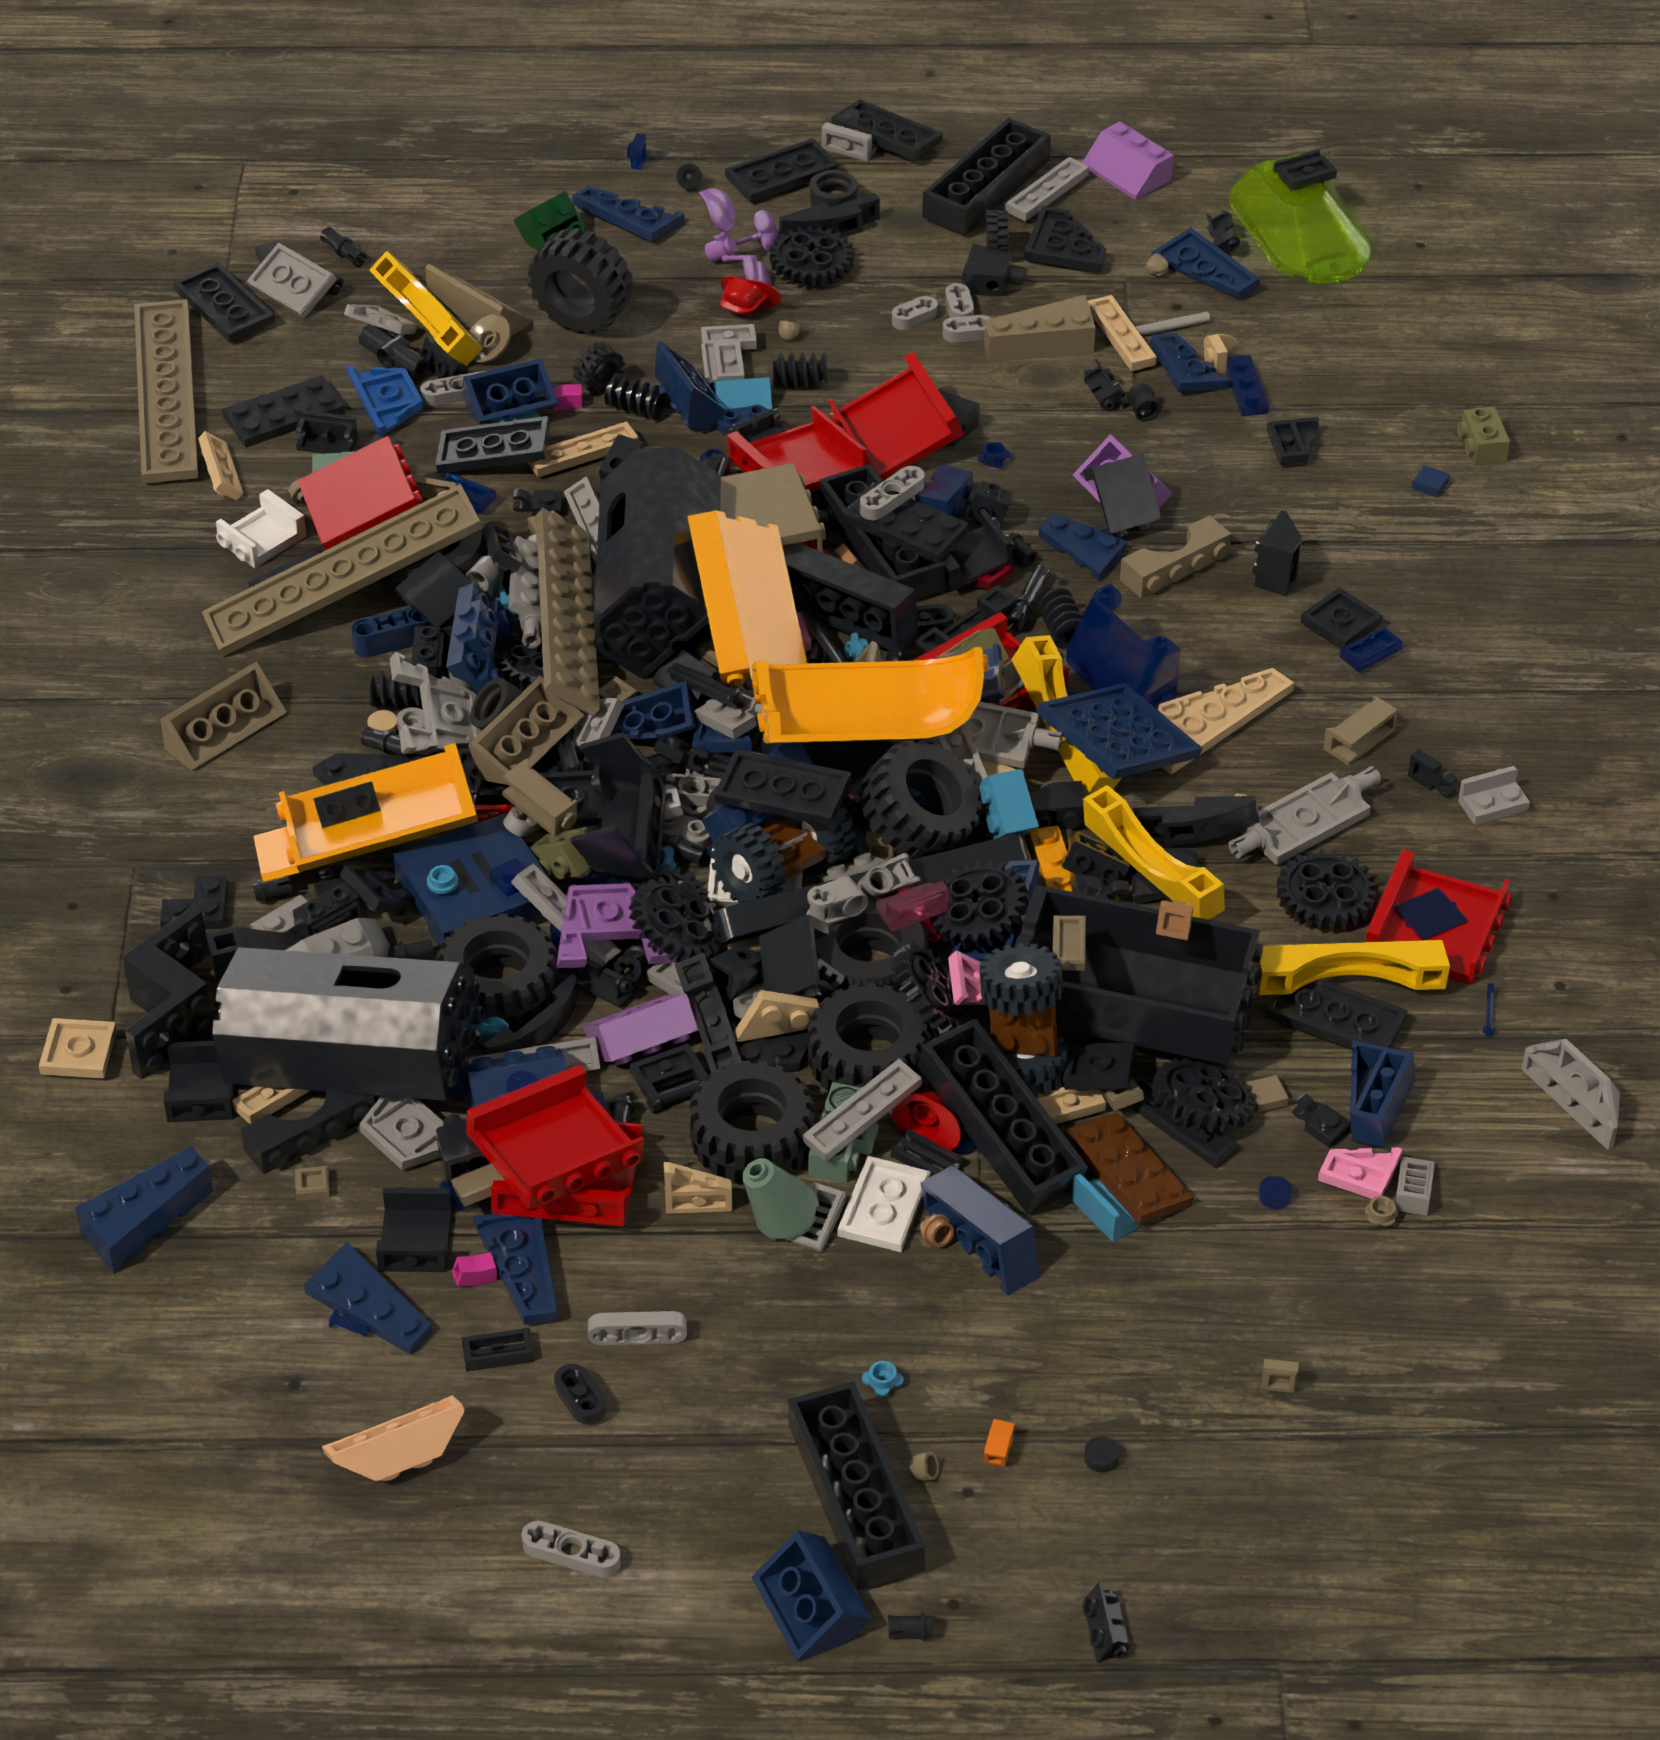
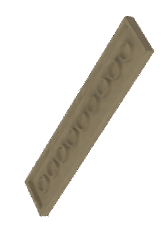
(165, 392)
(341, 570)
(567, 612)

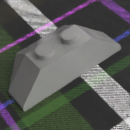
(354, 937)
(1576, 1087)

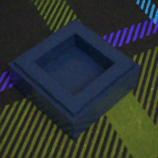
(1430, 481)

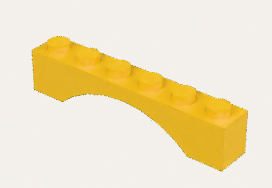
(427, 308)
(1042, 674)
(1118, 827)
(1410, 963)

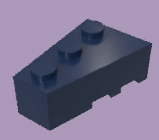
(948, 490)
(1378, 1090)

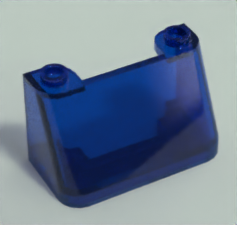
(1112, 654)

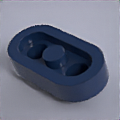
(738, 415)

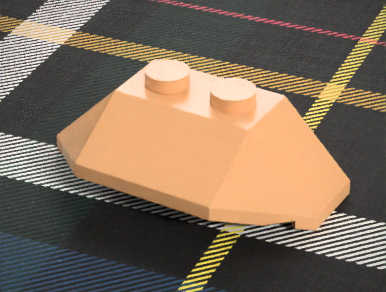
(399, 1443)

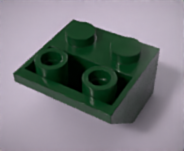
(547, 219)

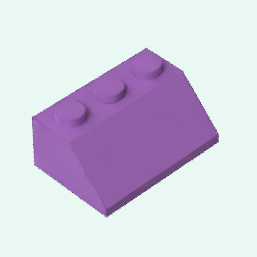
(1129, 161)
(1111, 451)
(642, 1028)

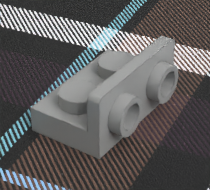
(1492, 795)

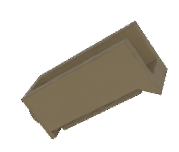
(1361, 731)
(540, 799)

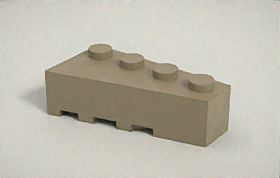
(1041, 332)

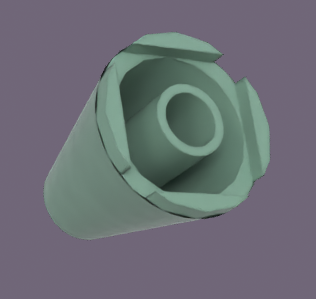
(779, 1200)

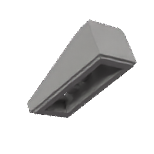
(829, 1196)
(1411, 1201)

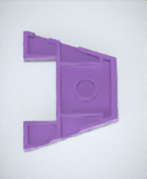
(599, 914)

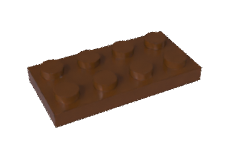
(1128, 1168)

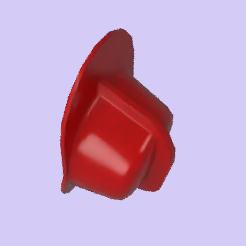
(746, 295)
(929, 1117)

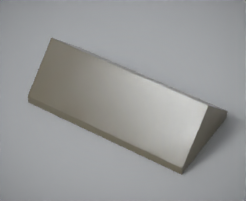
(468, 300)
(221, 717)
(522, 731)

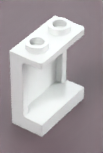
(264, 531)

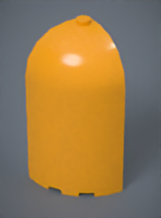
(867, 698)

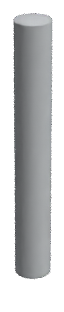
(1175, 323)

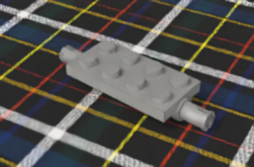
(525, 593)
(1007, 734)
(1307, 816)

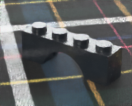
(276, 1141)

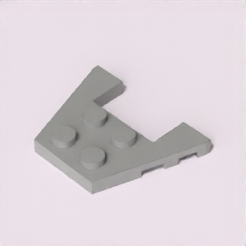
(444, 710)
(402, 1130)

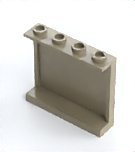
(774, 497)

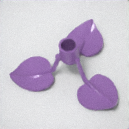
(723, 248)

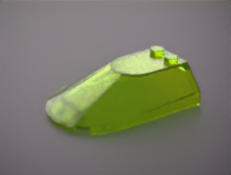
(1301, 229)

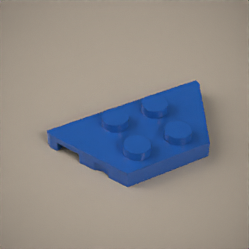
(386, 396)

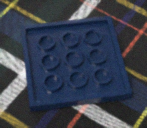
(1119, 730)

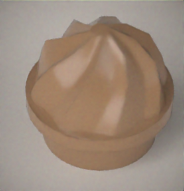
(937, 1230)

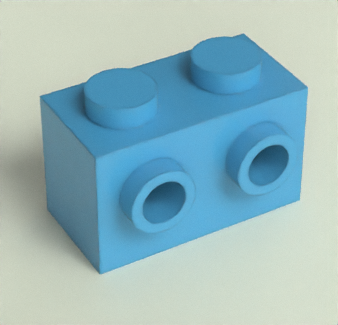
(1007, 804)

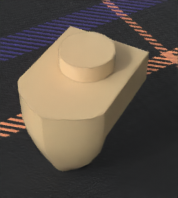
(1216, 350)

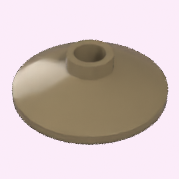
(493, 335)

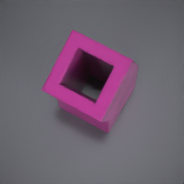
(568, 396)
(474, 1270)

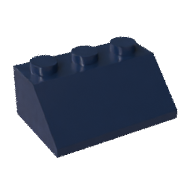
(687, 389)
(508, 391)
(488, 1077)
(810, 1596)

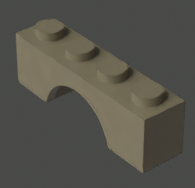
(1151, 570)

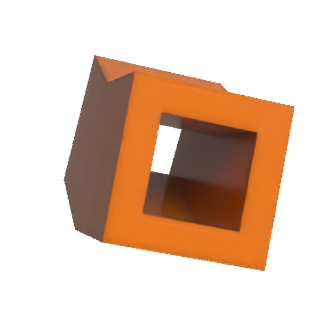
(999, 1443)

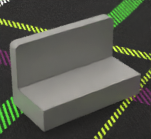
(847, 142)

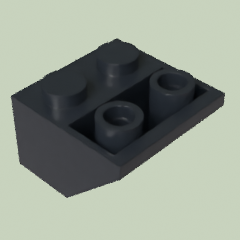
(1278, 556)

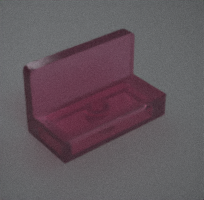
(913, 905)

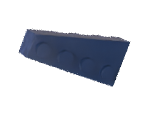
(727, 817)
(143, 1206)
(984, 1227)

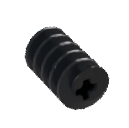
(800, 370)
(635, 397)
(1059, 614)
(393, 691)

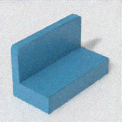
(744, 392)
(1102, 1208)

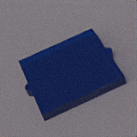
(1430, 914)

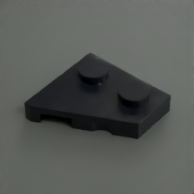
(1293, 439)

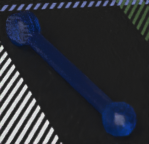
(1489, 1029)

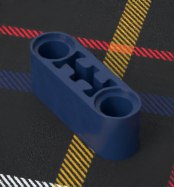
(386, 632)

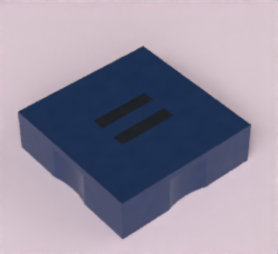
(471, 856)

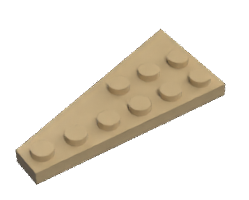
(1219, 713)

